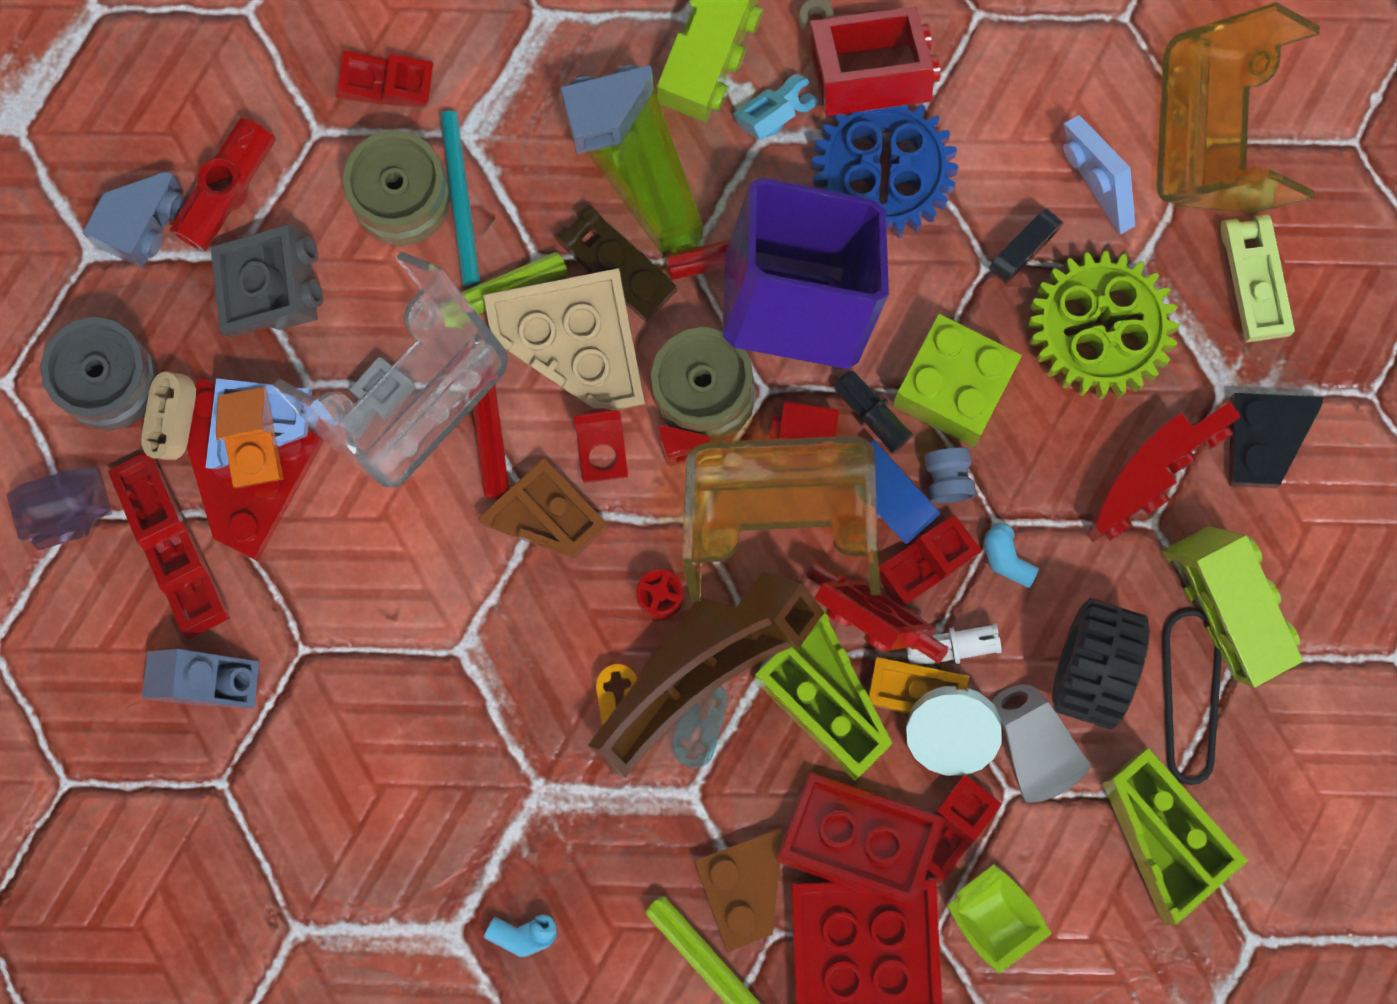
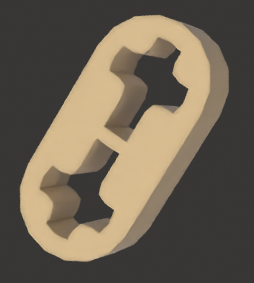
(168, 416)

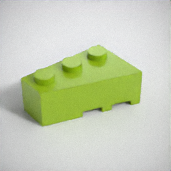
(1238, 603)

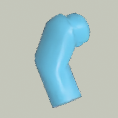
(1003, 556)
(524, 939)

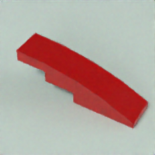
(168, 545)

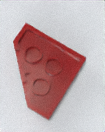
(249, 514)

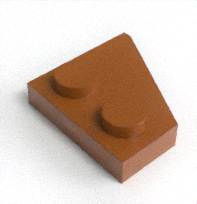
(545, 513)
(743, 888)

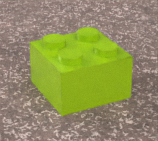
(956, 380)

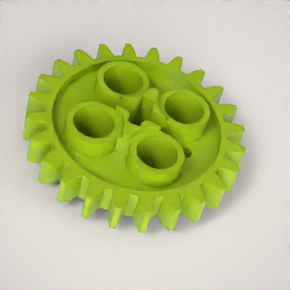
(1114, 361)

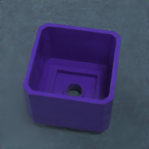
(805, 273)

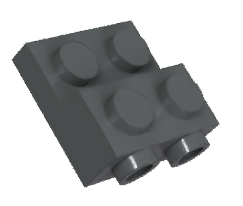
(266, 281)

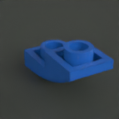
(899, 499)

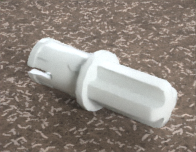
(962, 645)

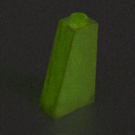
(652, 181)

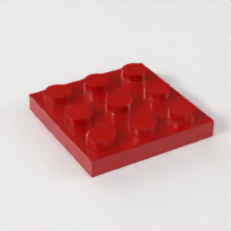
(864, 947)

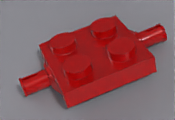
(882, 619)

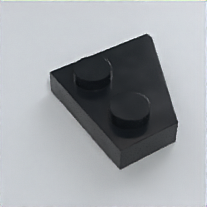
(1268, 436)

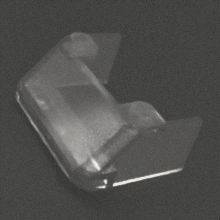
(421, 393)

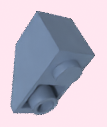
(605, 107)
(133, 218)
(200, 679)

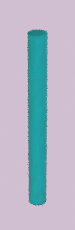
(460, 198)

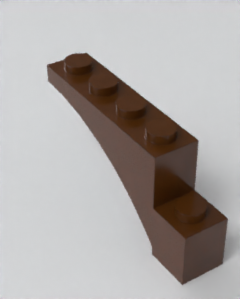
(700, 656)

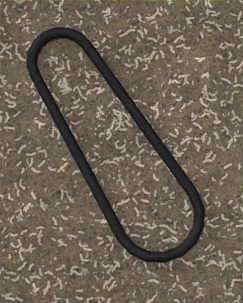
(1169, 705)

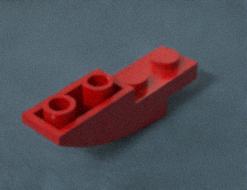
(1146, 476)

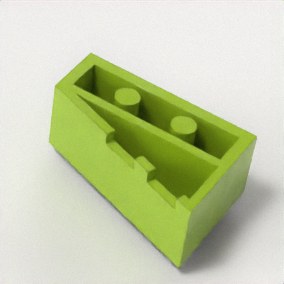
(706, 54)
(827, 699)
(1170, 836)

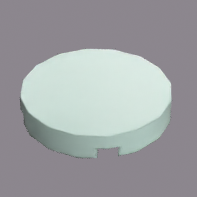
(954, 731)

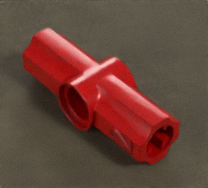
(209, 209)

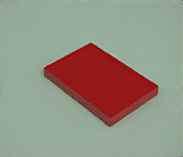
(861, 840)

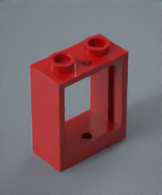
(877, 86)

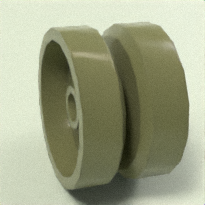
(397, 188)
(692, 361)

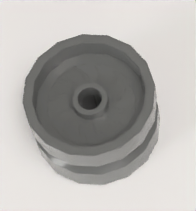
(98, 373)

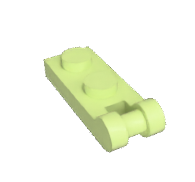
(1258, 278)

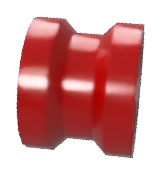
(662, 586)

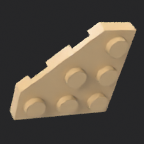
(574, 336)

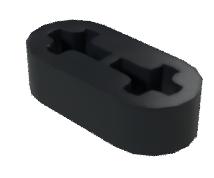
(1026, 245)

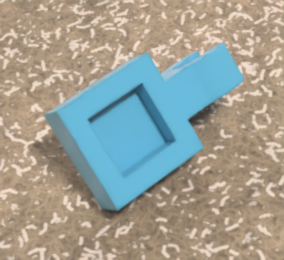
(771, 109)

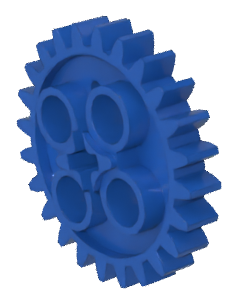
(924, 169)

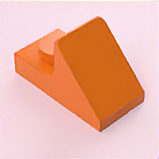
(249, 437)

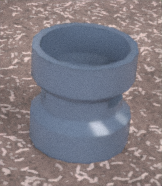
(950, 475)

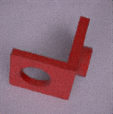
(599, 428)

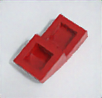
(384, 81)
(928, 561)
(966, 815)

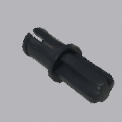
(872, 411)

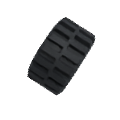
(1101, 663)

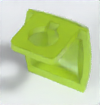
(998, 919)

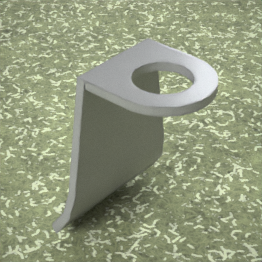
(1040, 746)

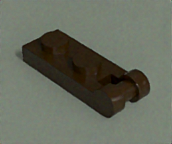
(643, 284)

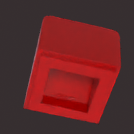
(678, 443)

